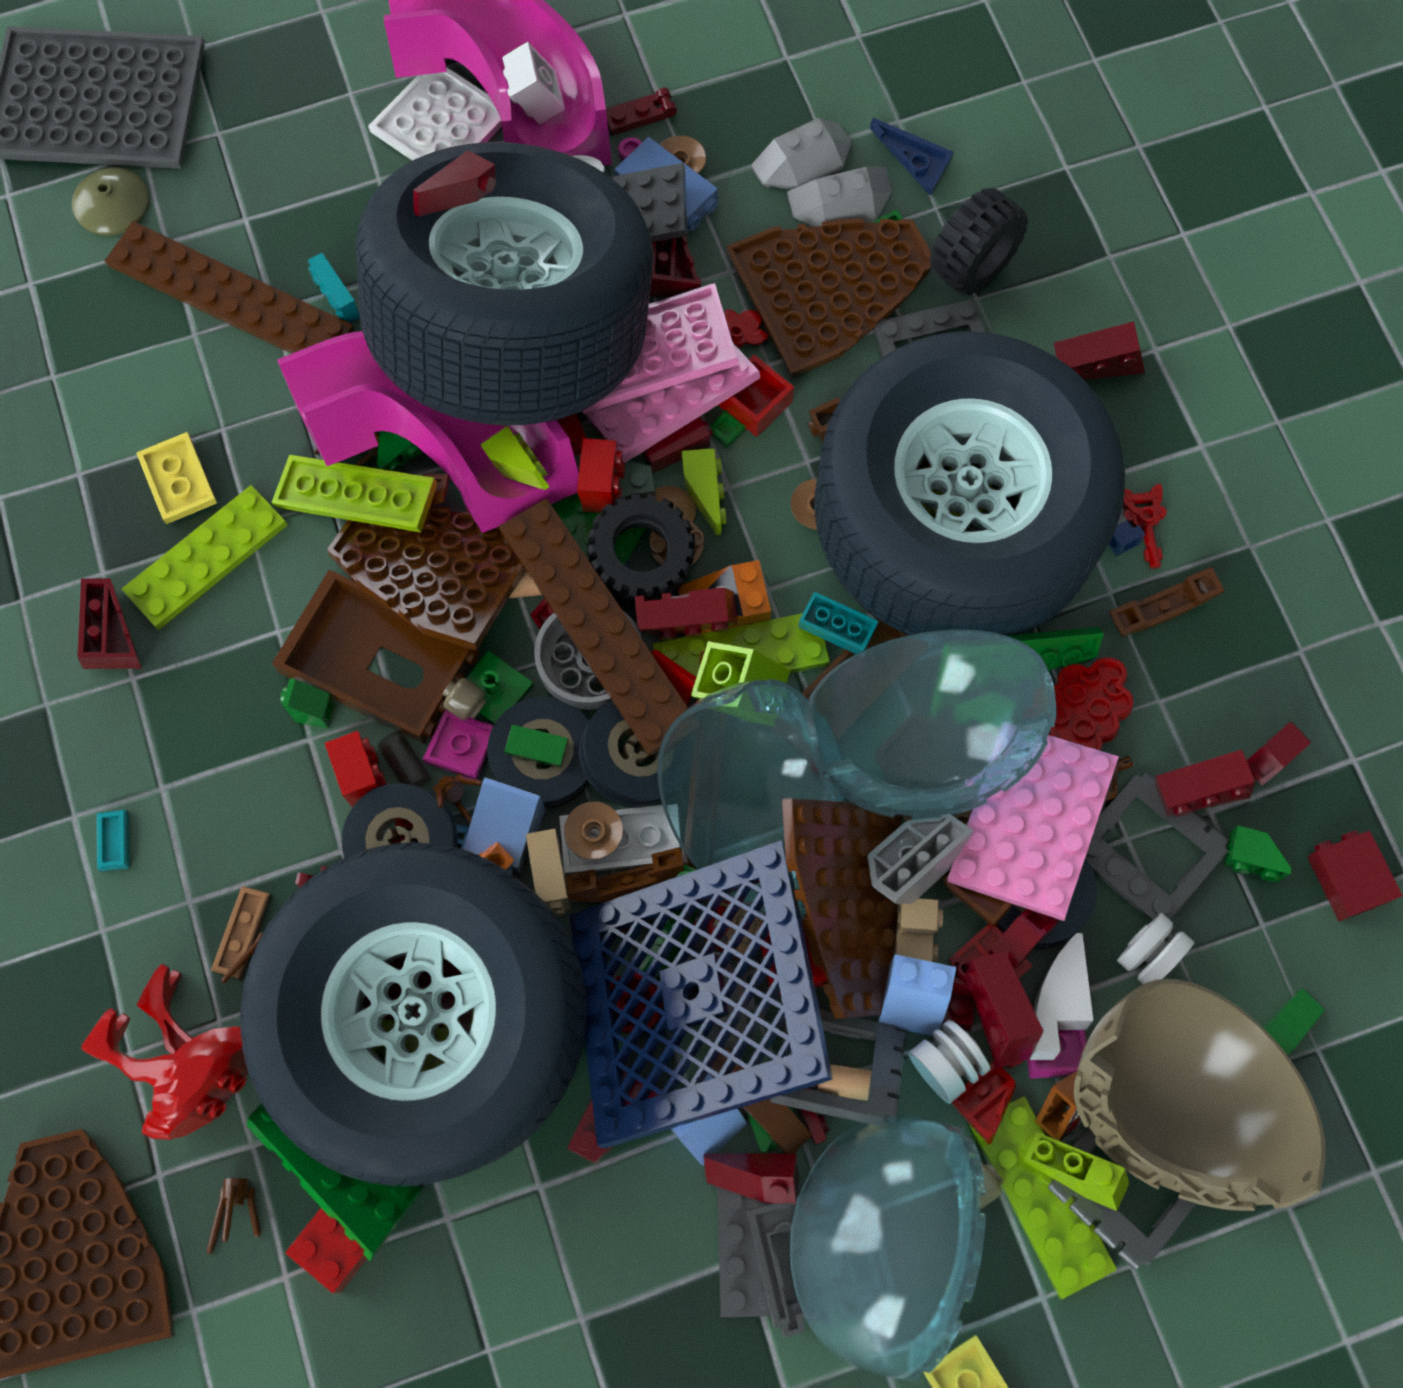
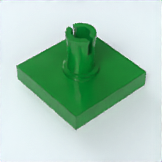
(501, 686)

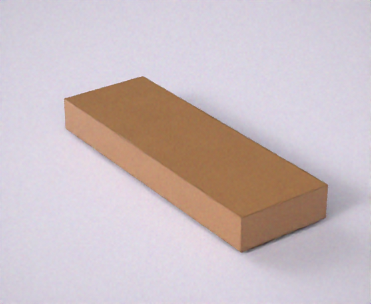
(241, 930)

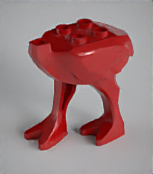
(188, 1082)

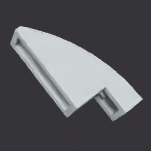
(1063, 998)

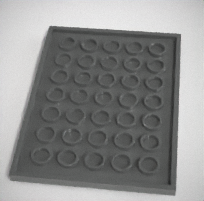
(97, 96)

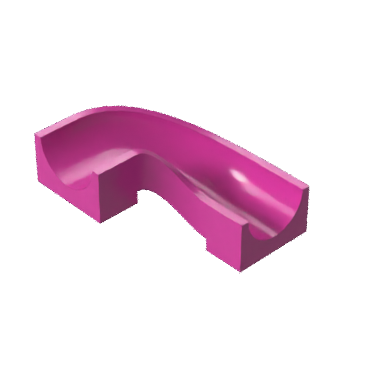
(479, 37)
(349, 397)

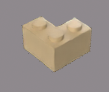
(916, 929)

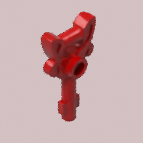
(1147, 519)

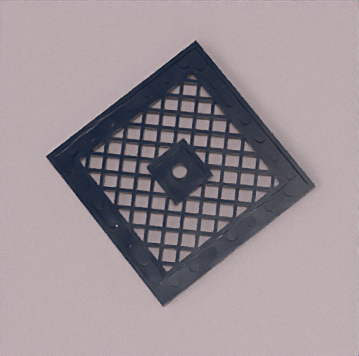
(592, 937)

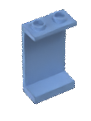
(700, 194)

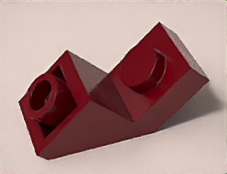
(1277, 752)
(1024, 935)
(961, 1003)

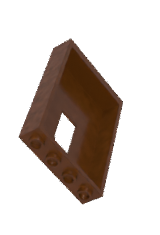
(341, 638)

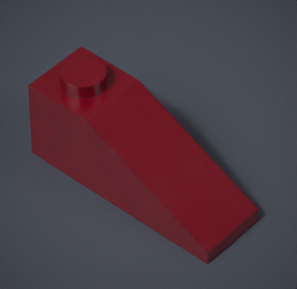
(455, 185)
(755, 1175)

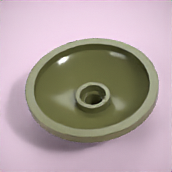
(114, 210)

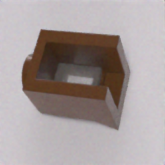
(821, 417)

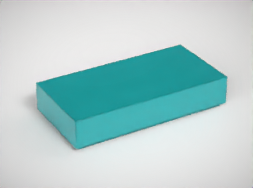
(113, 840)

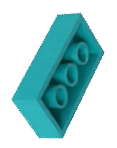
(333, 288)
(837, 623)

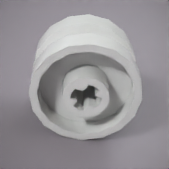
(1151, 947)

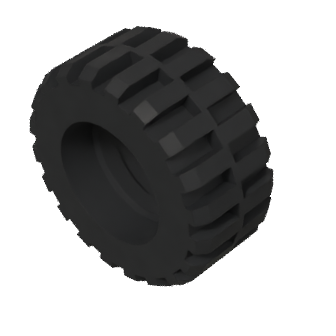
(978, 241)
(646, 514)

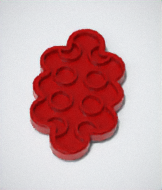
(1091, 702)

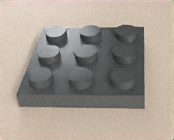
(661, 199)

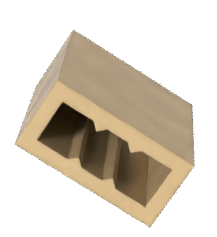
(548, 870)

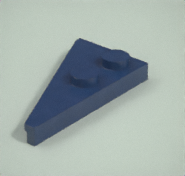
(918, 156)

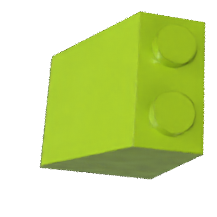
(730, 665)

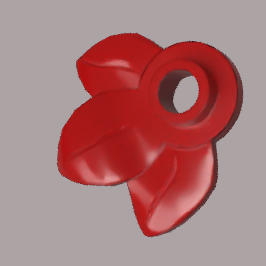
(745, 327)

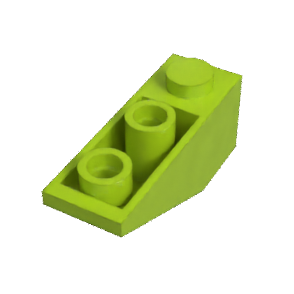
(514, 460)
(701, 483)
(1079, 1170)

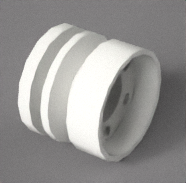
(954, 1057)

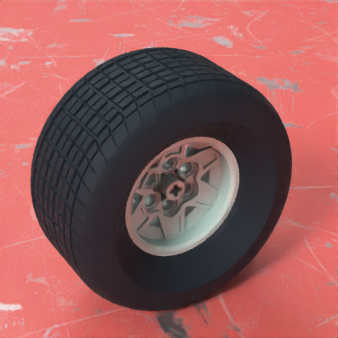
(509, 300)
(958, 405)
(314, 1043)

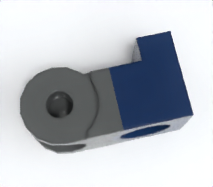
(1125, 536)

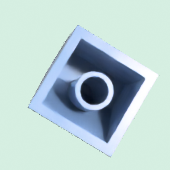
(505, 817)
(917, 994)
(710, 1133)

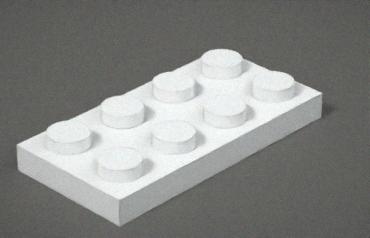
(644, 833)

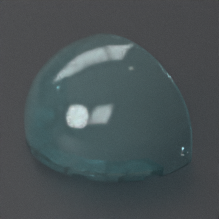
(932, 721)
(731, 767)
(890, 1243)

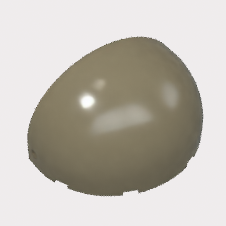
(1200, 1100)

